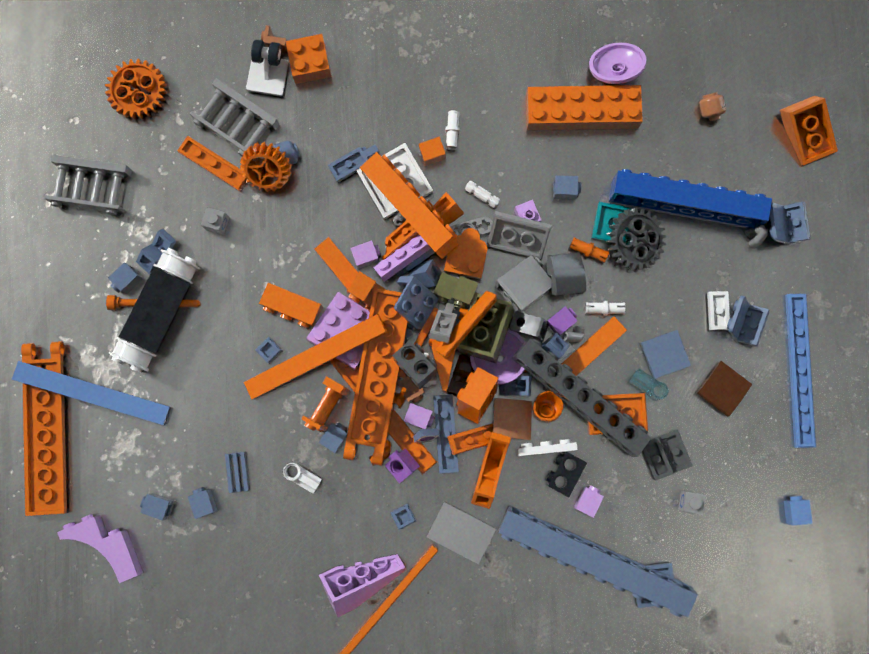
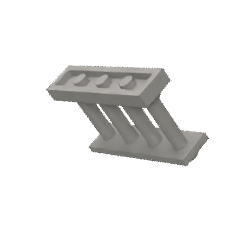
(236, 101)
(81, 166)

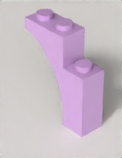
(115, 548)

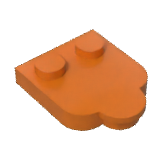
(468, 256)

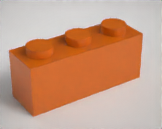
(290, 305)

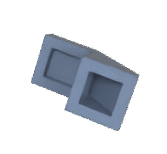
(151, 254)

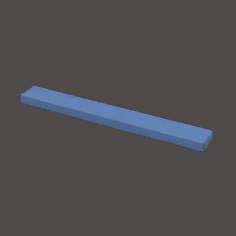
(800, 371)
(90, 393)

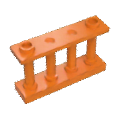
(326, 405)

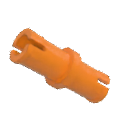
(589, 249)

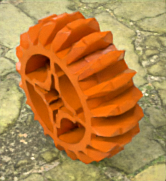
(269, 175)

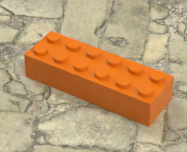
(584, 107)
(406, 201)

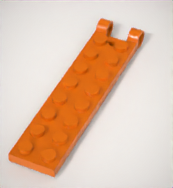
(377, 380)
(44, 438)

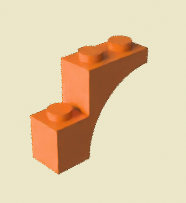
(490, 470)

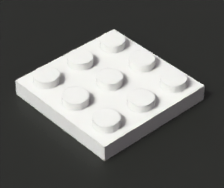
(407, 165)

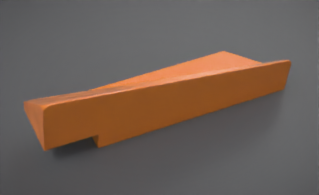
(445, 207)

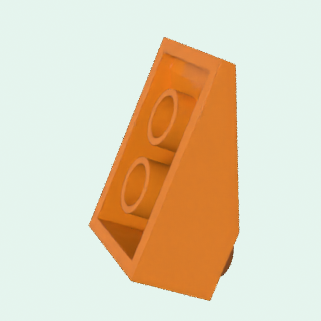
(809, 129)
(444, 365)

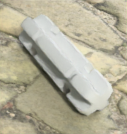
(482, 194)

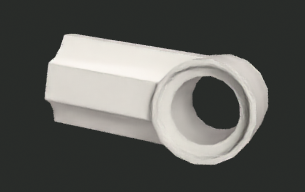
(304, 478)

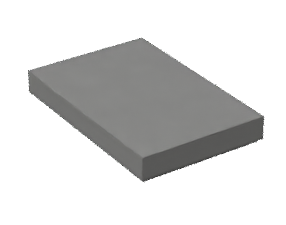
(518, 235)
(461, 533)

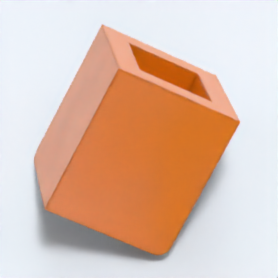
(432, 151)

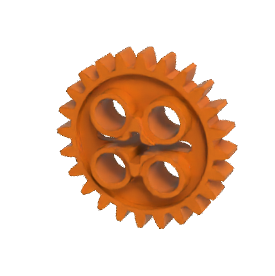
(129, 104)

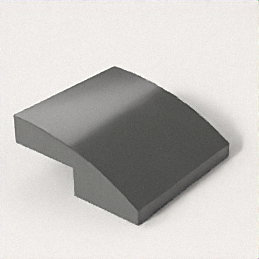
(566, 273)
(667, 455)

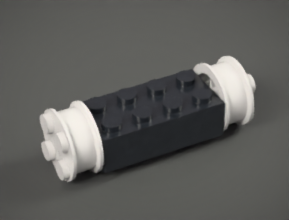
(154, 310)

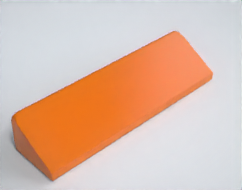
(467, 323)

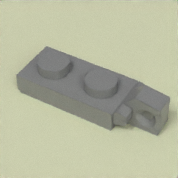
(443, 324)

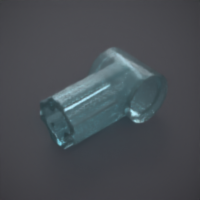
(647, 384)

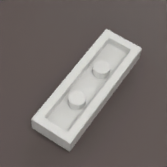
(546, 447)

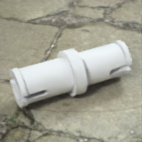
(452, 130)
(605, 308)

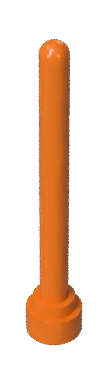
(114, 302)

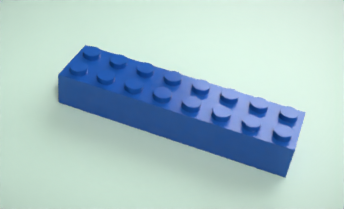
(690, 199)

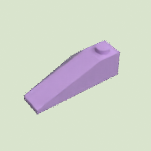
(355, 584)

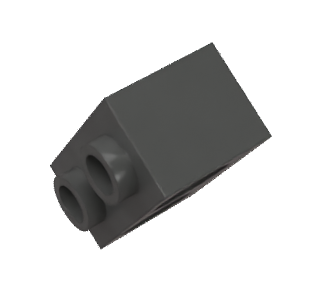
(412, 366)

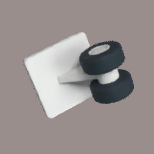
(267, 69)

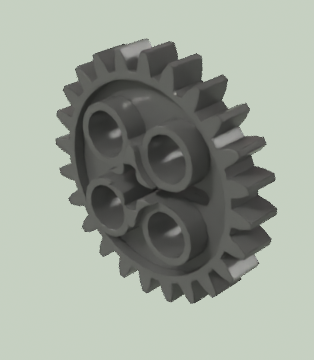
(636, 238)

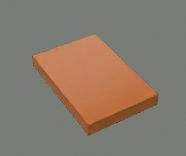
(630, 404)

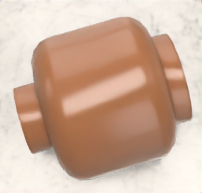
(712, 106)

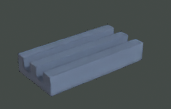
(236, 469)

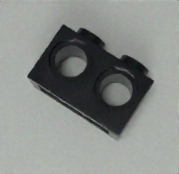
(571, 476)

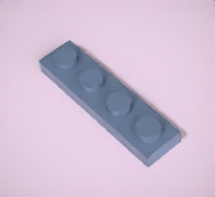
(446, 425)

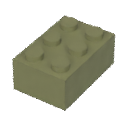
(489, 334)

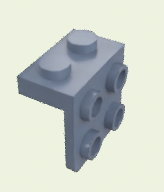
(789, 223)
(415, 301)
(747, 322)

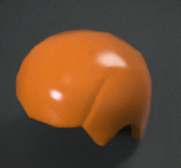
(548, 406)

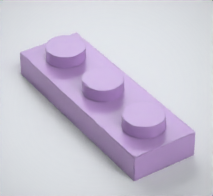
(401, 258)

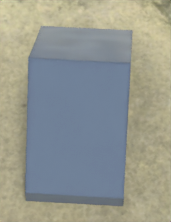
(519, 388)

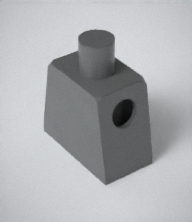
(532, 329)

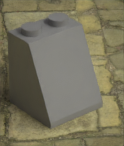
(524, 284)

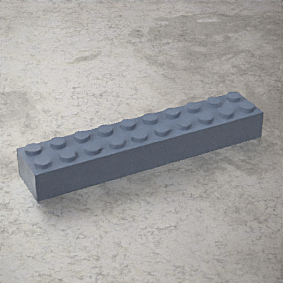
(598, 561)

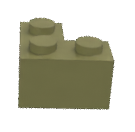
(455, 290)

